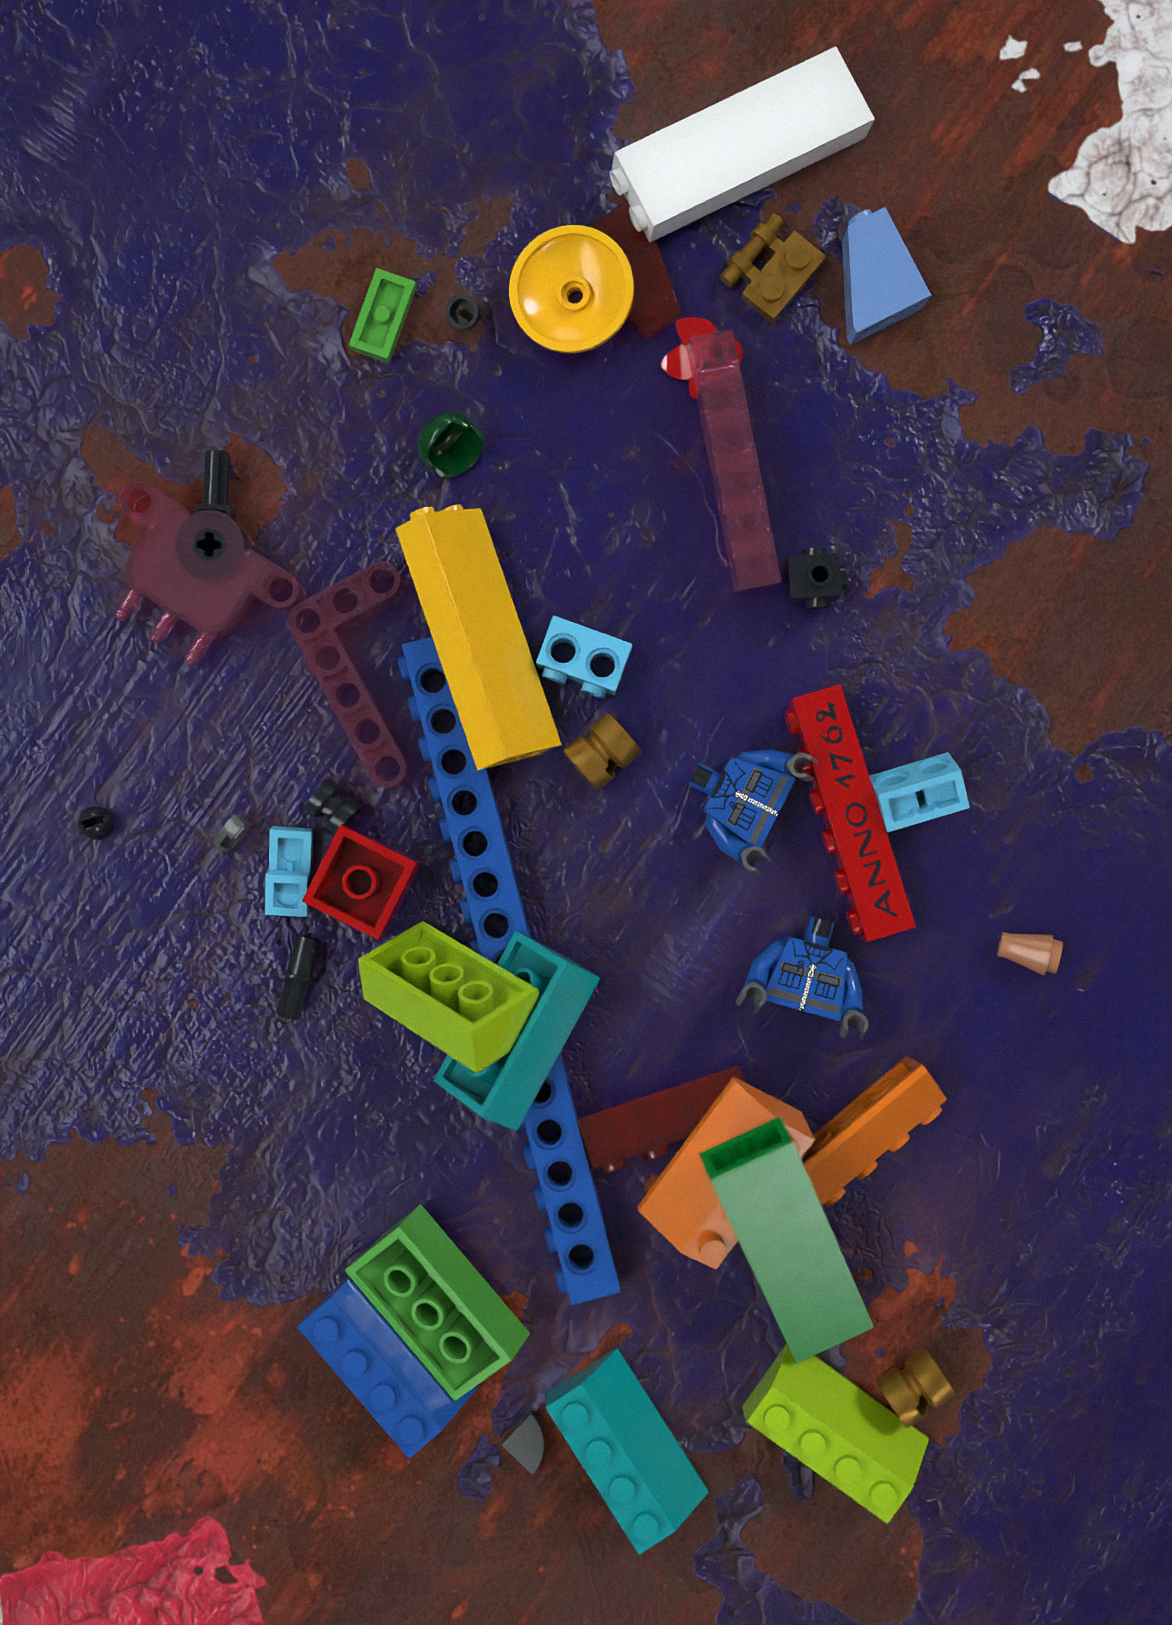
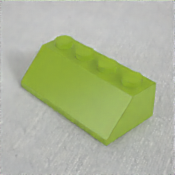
(447, 994)
(838, 1431)

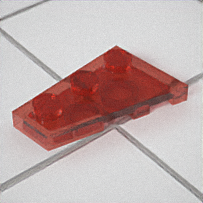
(654, 298)

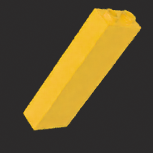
(477, 635)

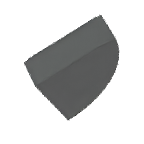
(231, 834)
(526, 1442)

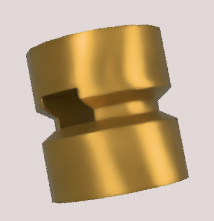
(602, 751)
(915, 1387)

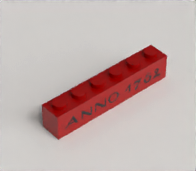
(850, 814)

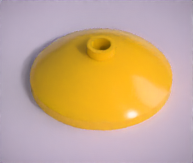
(565, 263)

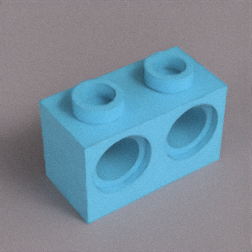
(588, 646)
(919, 791)

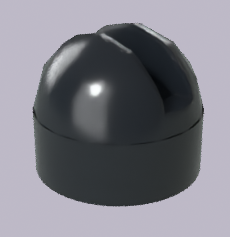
(458, 320)
(98, 831)

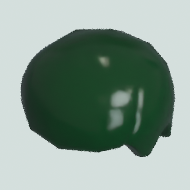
(450, 444)

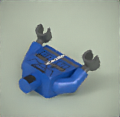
(747, 799)
(808, 978)

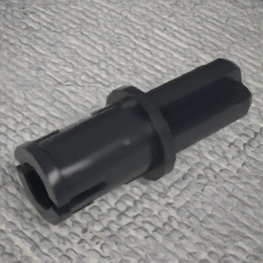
(298, 977)

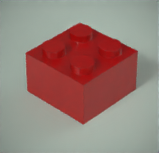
(361, 882)

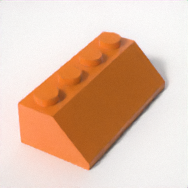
(870, 1127)
(683, 1199)

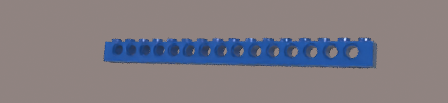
(599, 1274)

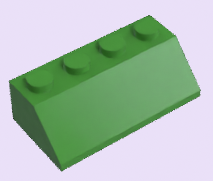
(438, 1303)

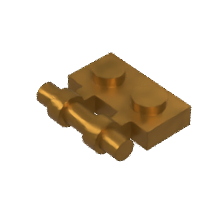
(782, 276)

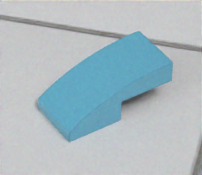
(289, 870)

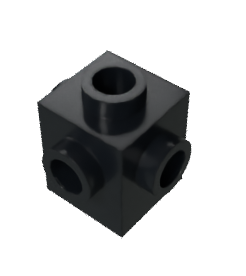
(803, 589)

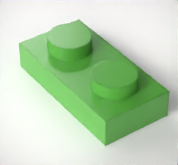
(382, 315)

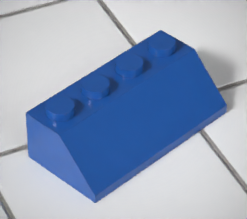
(379, 1367)

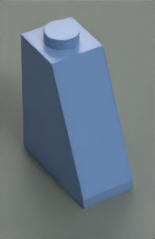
(878, 276)

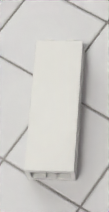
(741, 144)

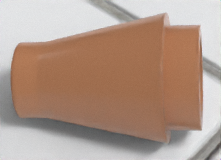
(1032, 951)

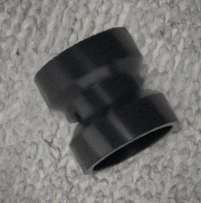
(333, 807)

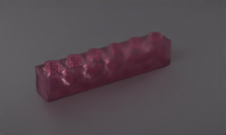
(733, 460)

